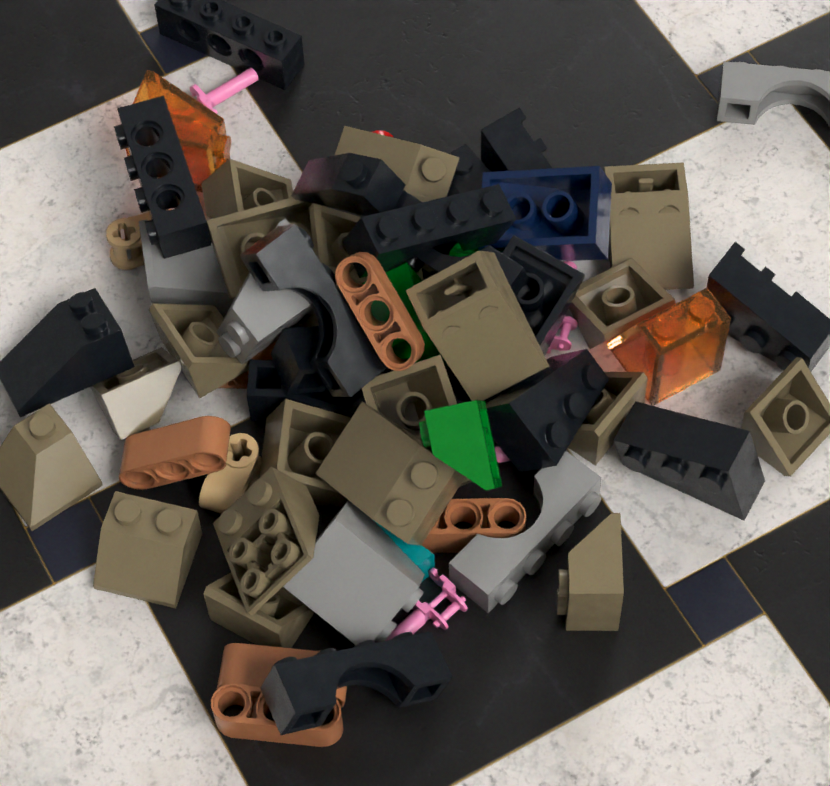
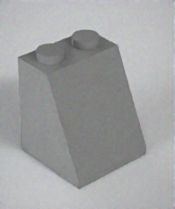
(184, 278)
(259, 318)
(357, 578)

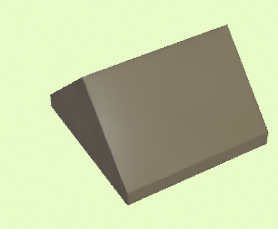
(617, 302)
(193, 340)
(608, 414)
(789, 419)
(274, 624)

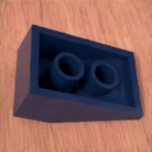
(557, 210)

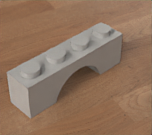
(753, 89)
(492, 567)

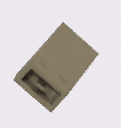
(652, 221)
(478, 325)
(268, 536)

